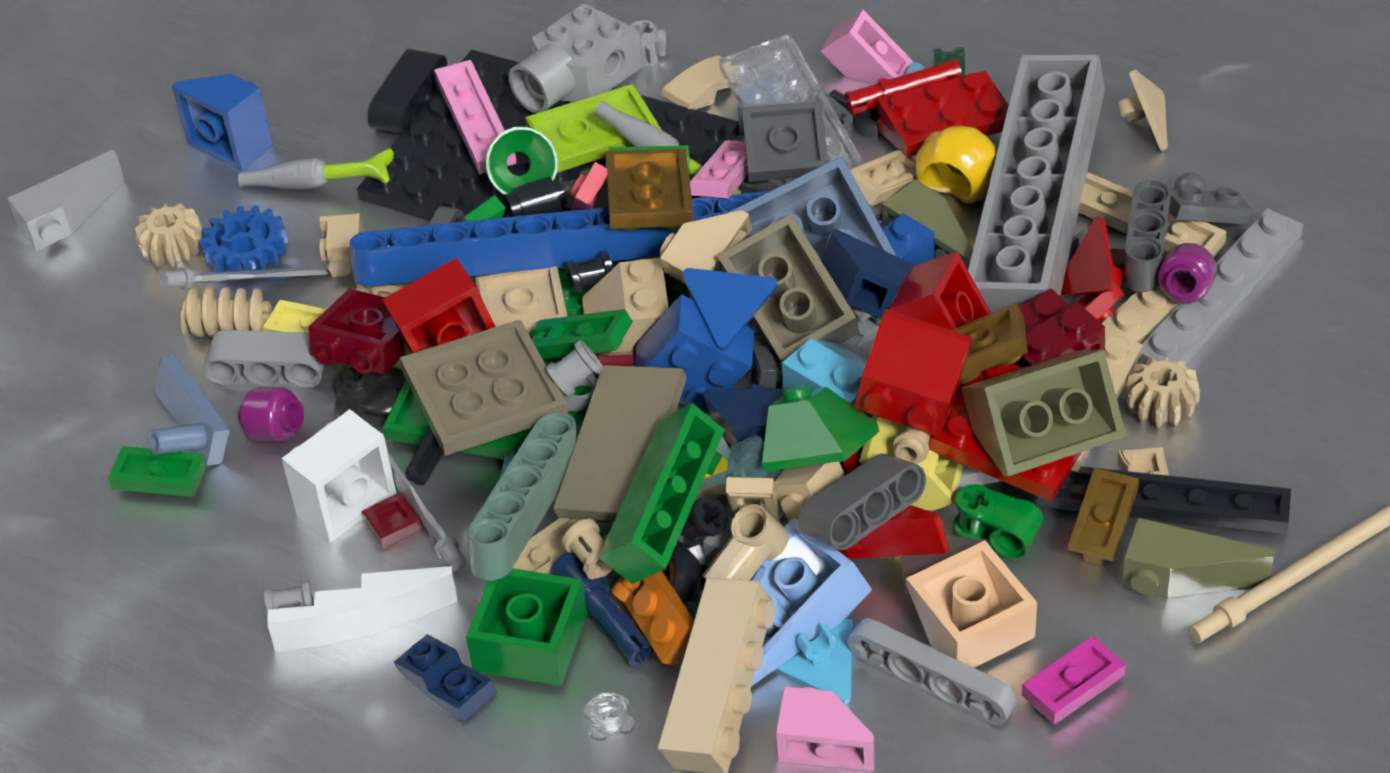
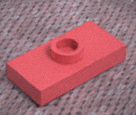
(589, 187)

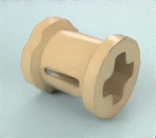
(589, 531)

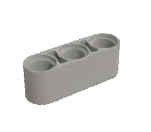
(262, 360)

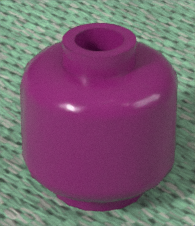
(1187, 273)
(271, 414)

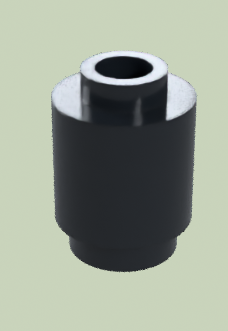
(536, 198)

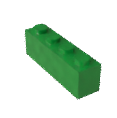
(661, 494)

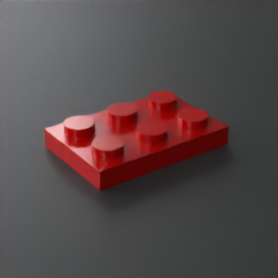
(960, 101)

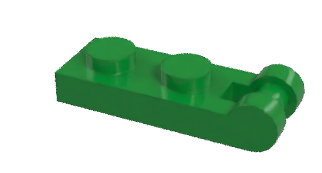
(598, 330)

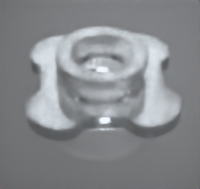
(606, 706)

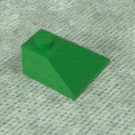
(813, 429)

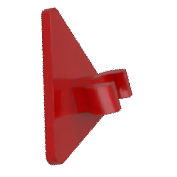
(1092, 265)

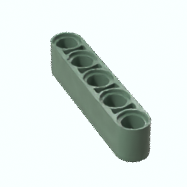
(521, 497)

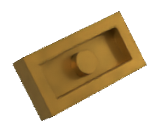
(1103, 516)

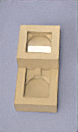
(697, 84)

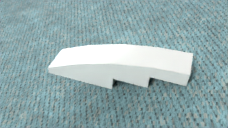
(352, 613)

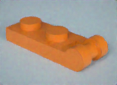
(658, 614)

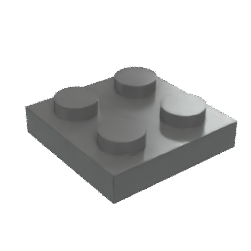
(784, 140)

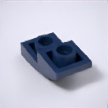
(444, 678)

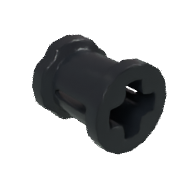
(588, 272)
(705, 519)

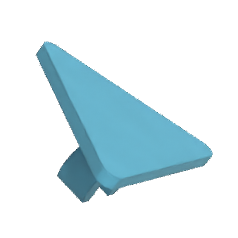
(824, 661)

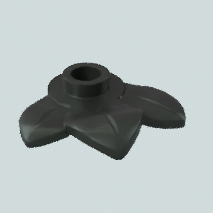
(367, 391)

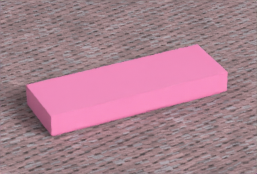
(722, 172)

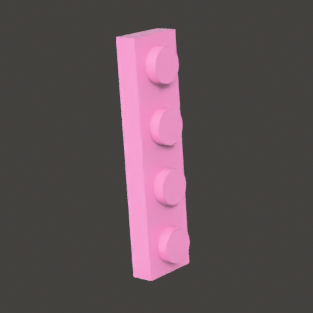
(471, 110)

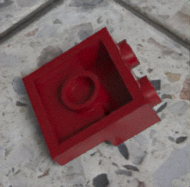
(1058, 329)
(357, 334)

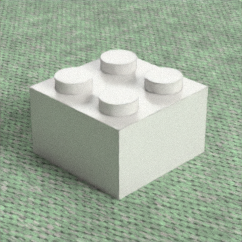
(339, 475)

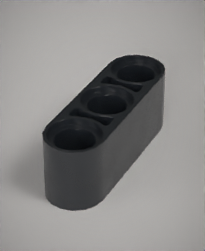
(405, 91)

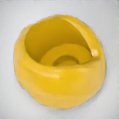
(957, 162)

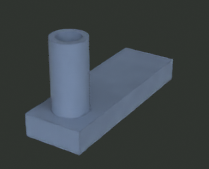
(197, 420)

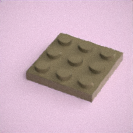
(482, 386)

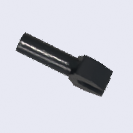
(865, 122)

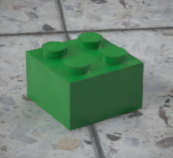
(527, 626)

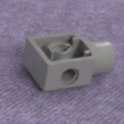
(576, 59)

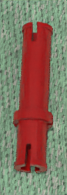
(866, 97)

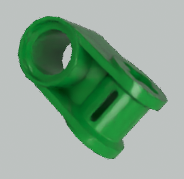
(1001, 519)

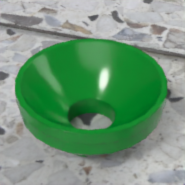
(533, 144)

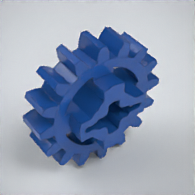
(244, 240)

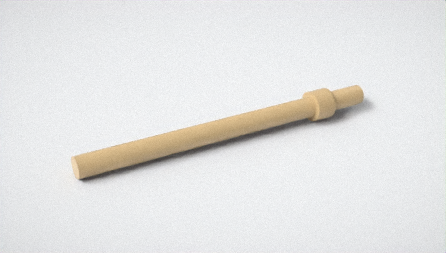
(1233, 610)

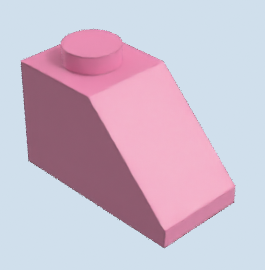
(864, 50)
(822, 731)

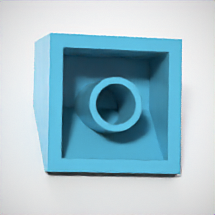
(825, 365)

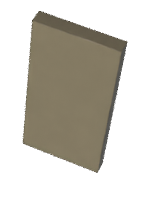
(615, 438)

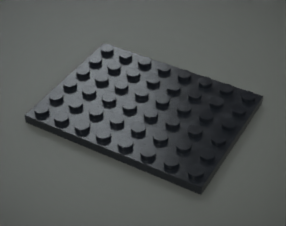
(437, 170)

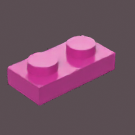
(1073, 679)

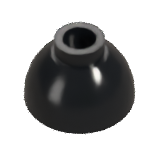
(685, 573)

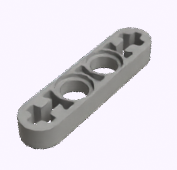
(932, 672)

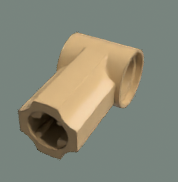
(754, 540)

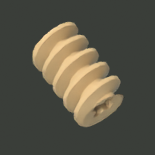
(213, 314)

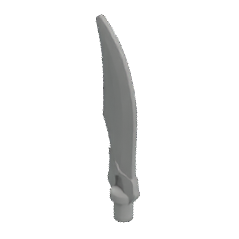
(185, 277)
(446, 546)

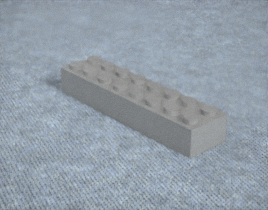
(1037, 179)

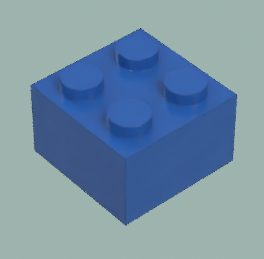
(685, 342)

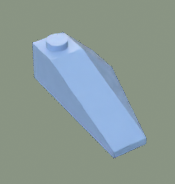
(808, 588)

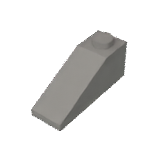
(65, 201)

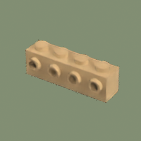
(717, 676)

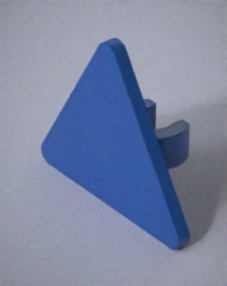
(727, 300)

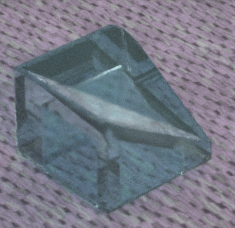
(746, 460)

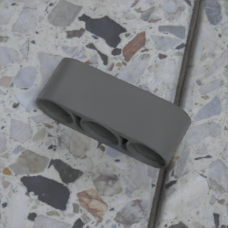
(1146, 235)
(862, 501)

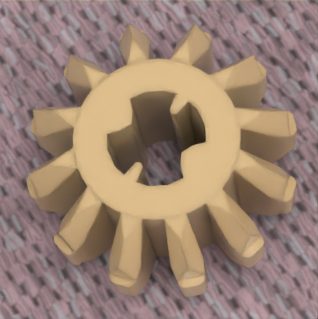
(169, 234)
(1162, 391)

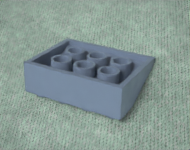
(819, 203)

